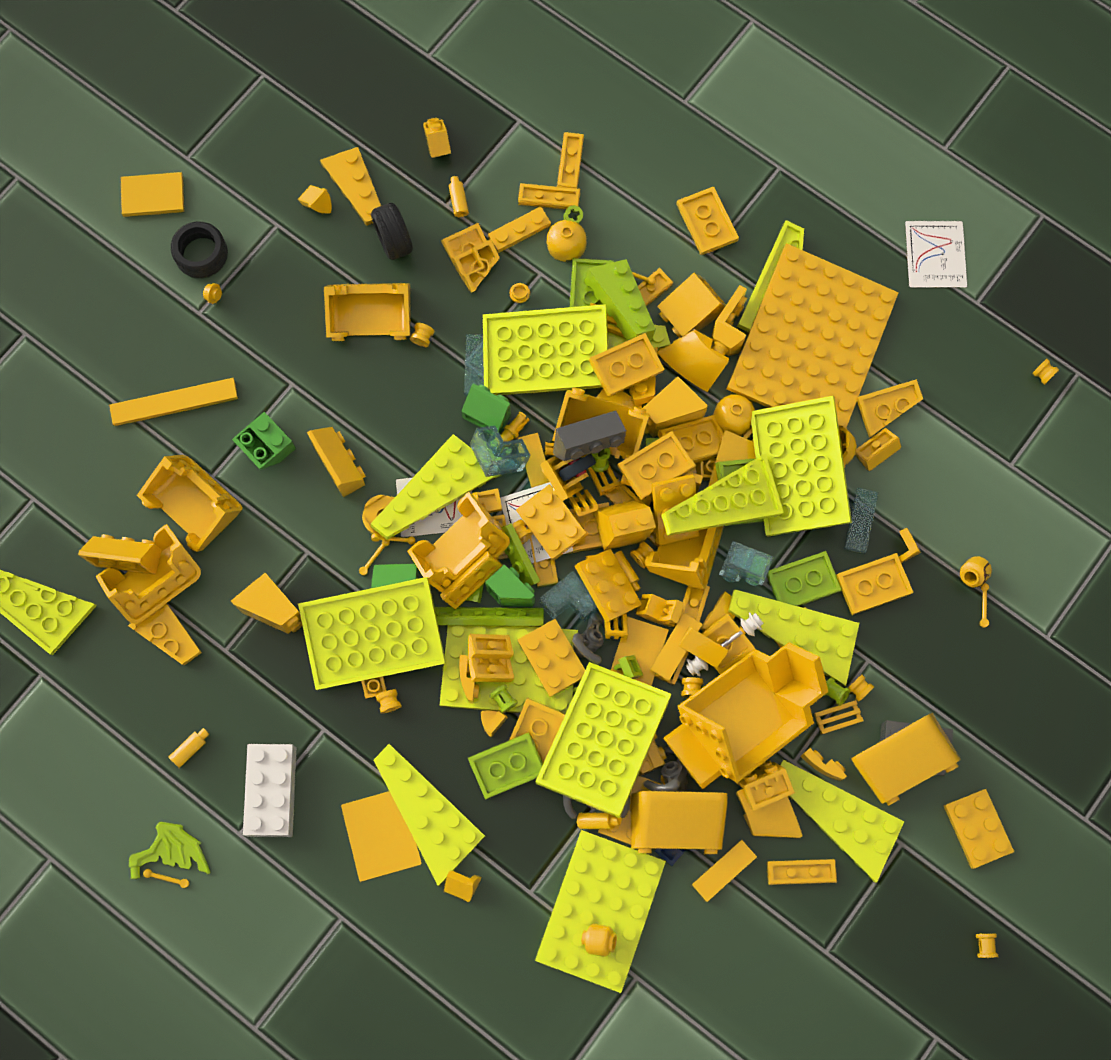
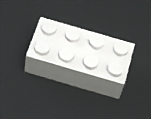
(269, 790)

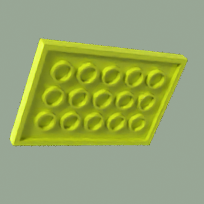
(543, 349)
(805, 464)
(371, 633)
(525, 681)
(603, 739)
(601, 887)

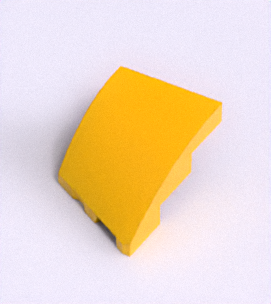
(471, 255)
(695, 359)
(771, 820)

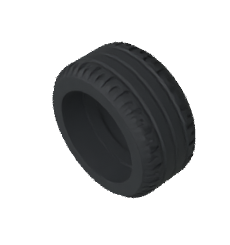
(196, 231)
(392, 231)

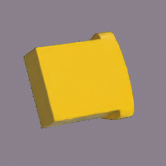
(316, 199)
(489, 500)
(911, 544)
(492, 721)
(461, 885)

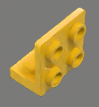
(766, 785)

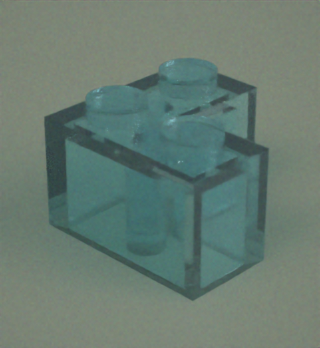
(498, 456)
(746, 564)
(567, 593)

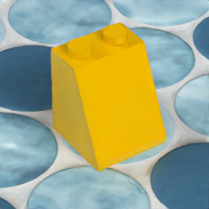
(691, 306)
(673, 407)
(624, 524)
(269, 605)

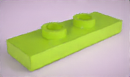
(519, 557)

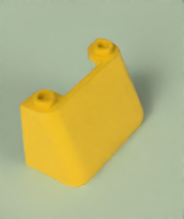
(367, 310)
(581, 406)
(190, 499)
(459, 545)
(687, 560)
(142, 594)
(906, 759)
(678, 820)

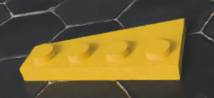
(354, 181)

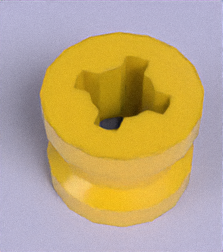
(422, 334)
(1045, 371)
(523, 533)
(640, 554)
(691, 686)
(860, 687)
(388, 701)

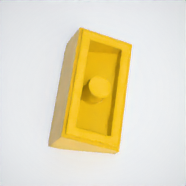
(878, 449)
(703, 647)

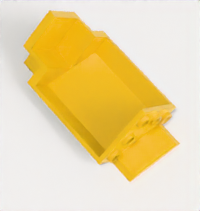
(747, 713)

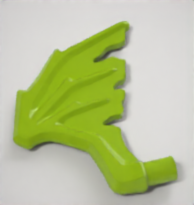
(173, 846)

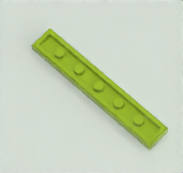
(490, 616)

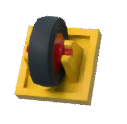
(566, 475)

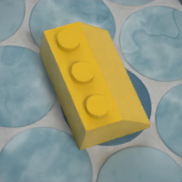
(337, 459)
(122, 554)

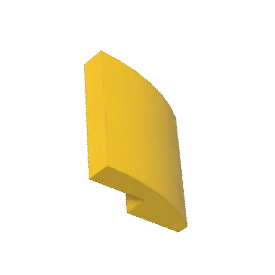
(490, 658)

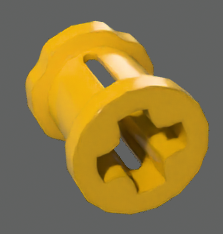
(987, 945)

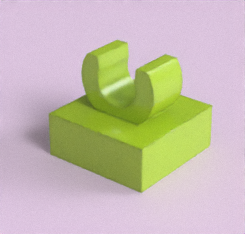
(629, 666)

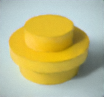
(212, 293)
(519, 293)

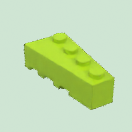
(619, 291)

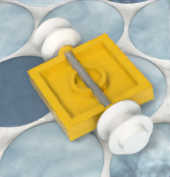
(731, 637)

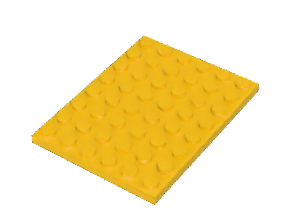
(812, 335)

